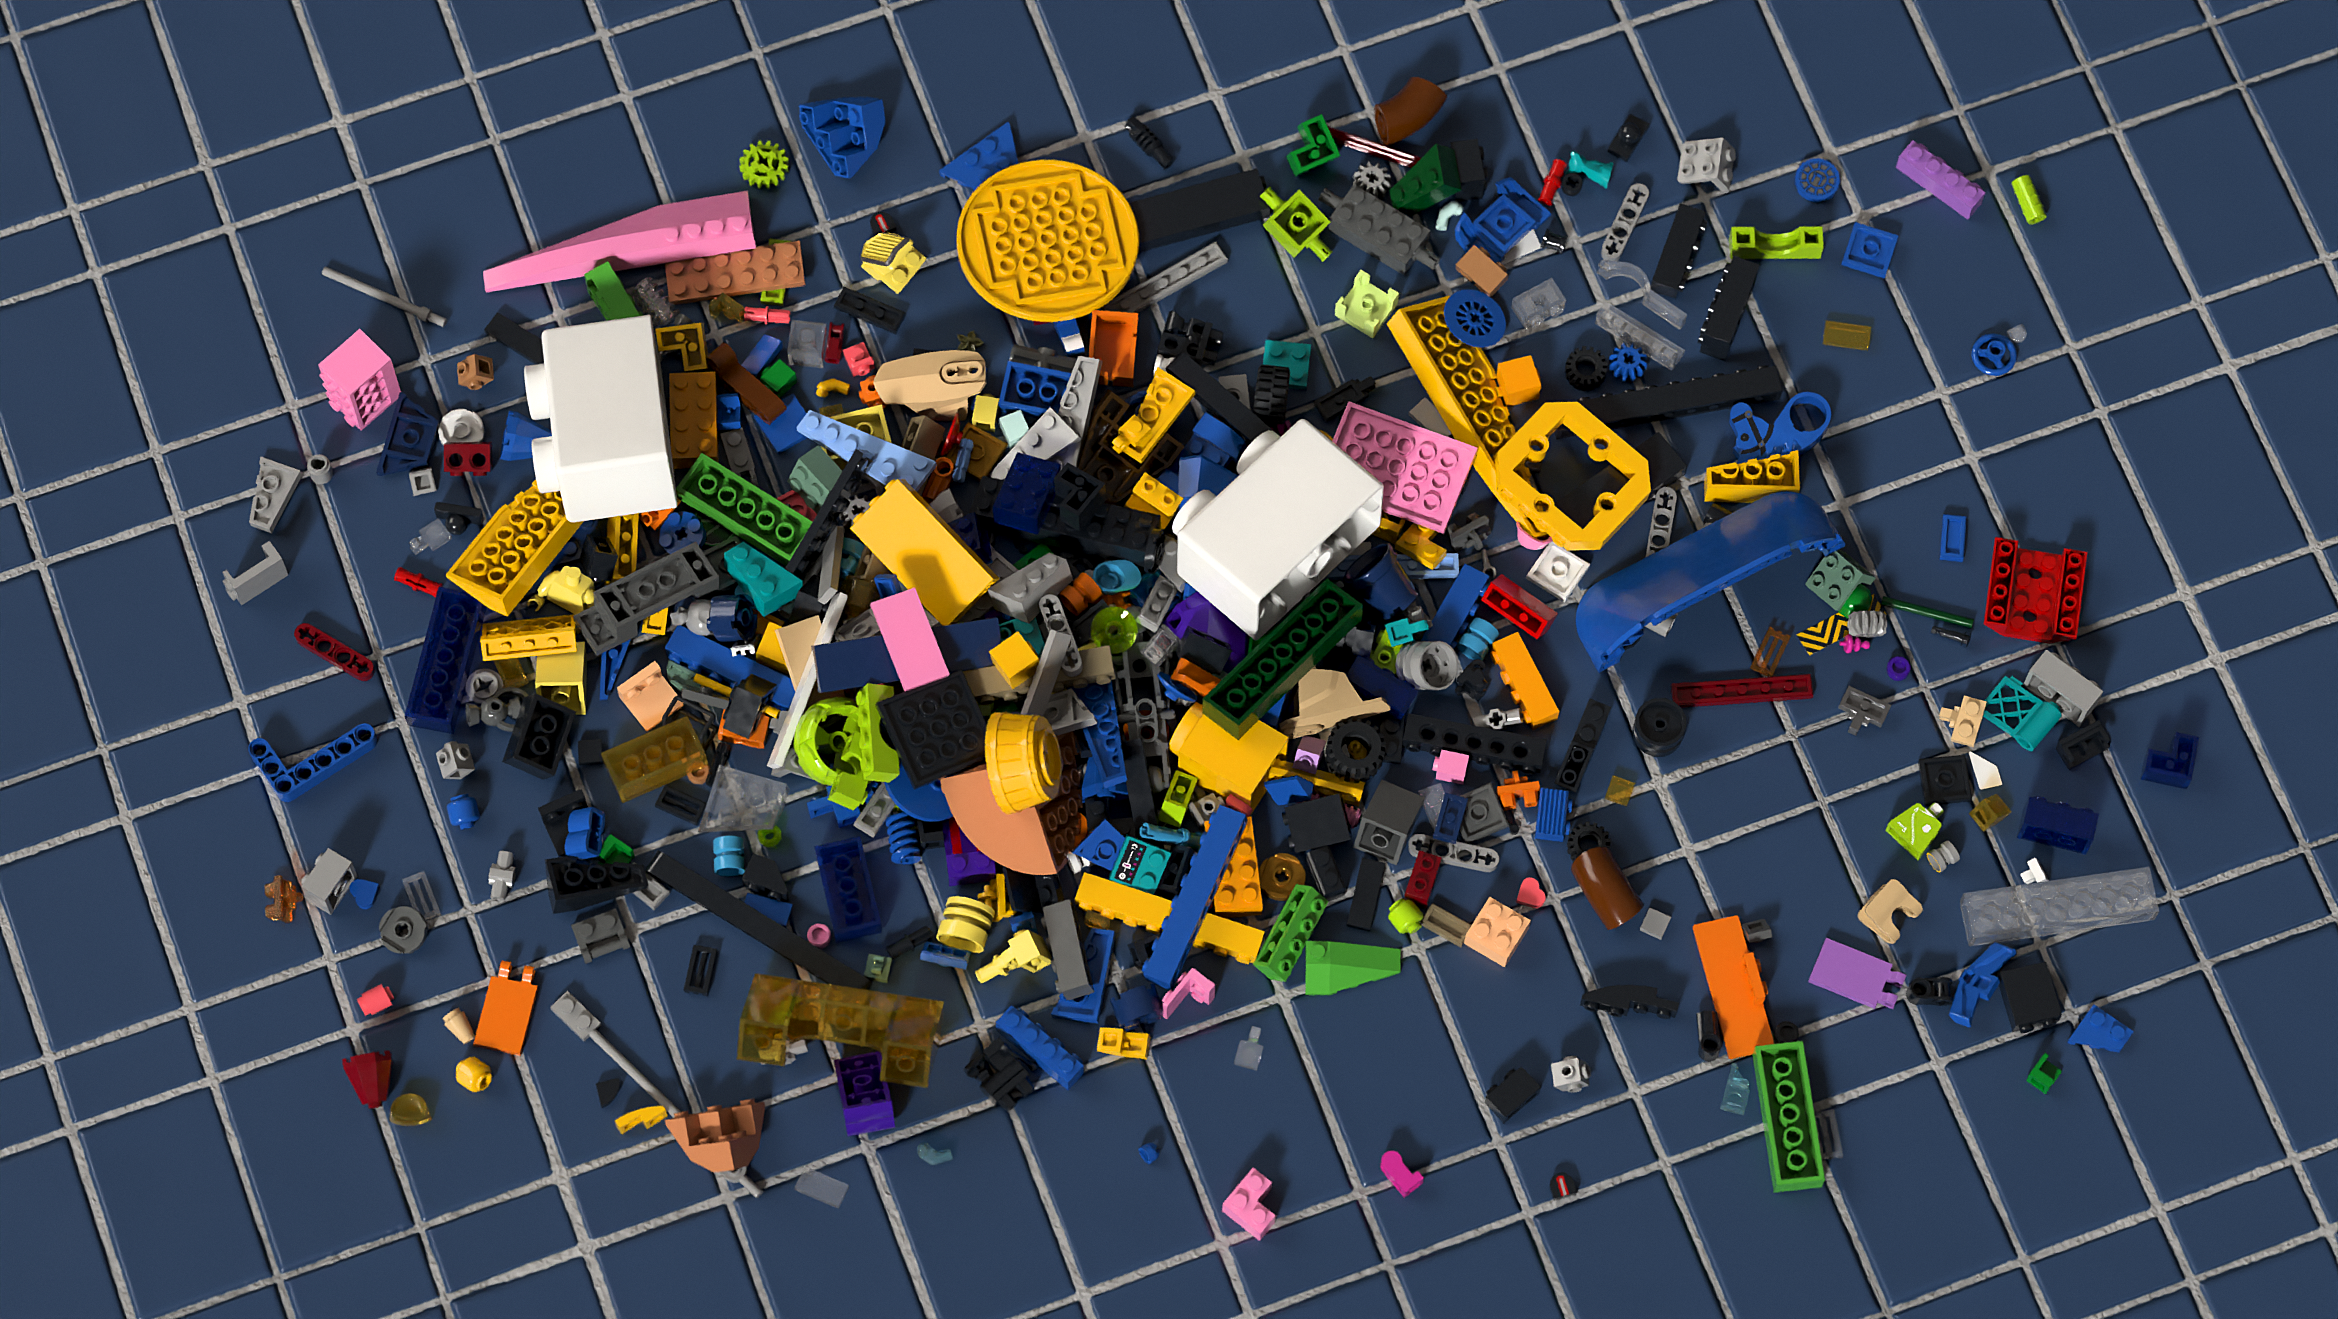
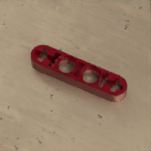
(333, 653)

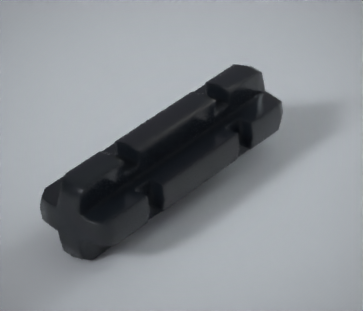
(718, 759)

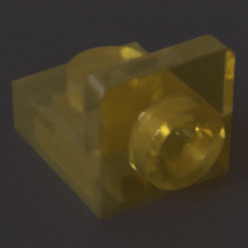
(730, 308)

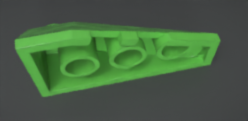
(1345, 965)

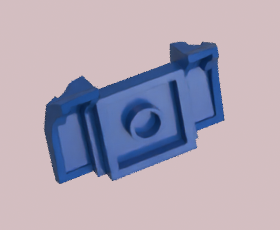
(1503, 222)
(1209, 439)

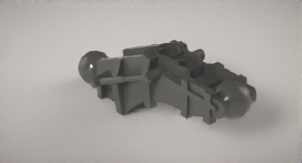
(1160, 709)

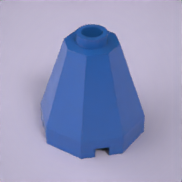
(519, 436)
(1094, 787)

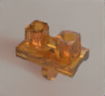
(284, 898)

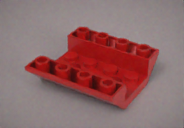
(2051, 598)

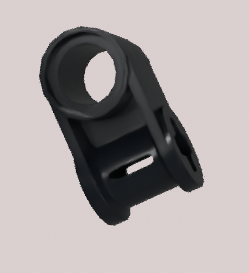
(1935, 991)

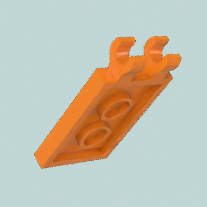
(507, 1011)

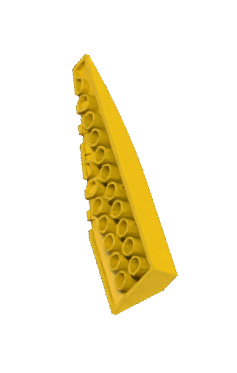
(1462, 390)
(514, 549)

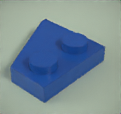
(2101, 1031)

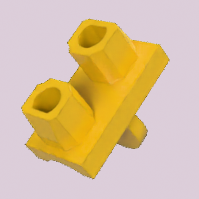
(995, 898)

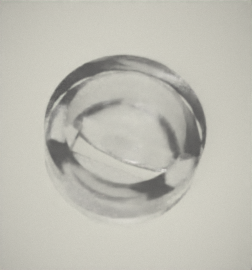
(2017, 333)

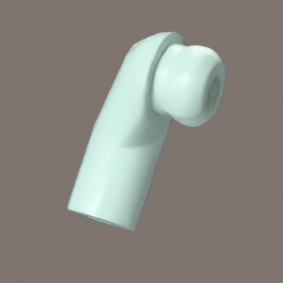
(1447, 211)

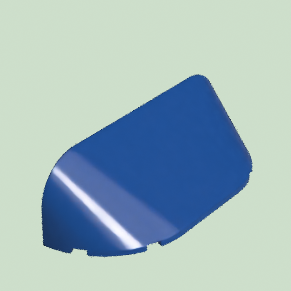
(1698, 567)

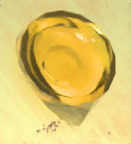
(409, 1110)

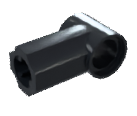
(1708, 1034)

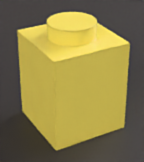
(986, 412)

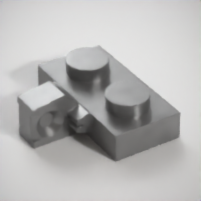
(1863, 709)

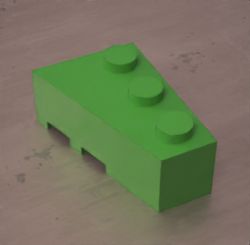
(609, 293)

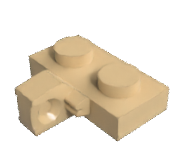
(1965, 720)

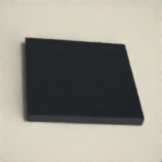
(935, 729)

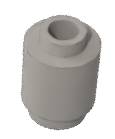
(320, 469)

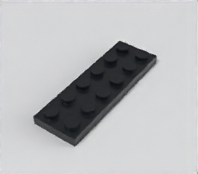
(825, 520)

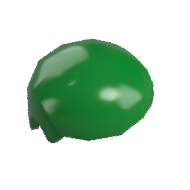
(1858, 601)

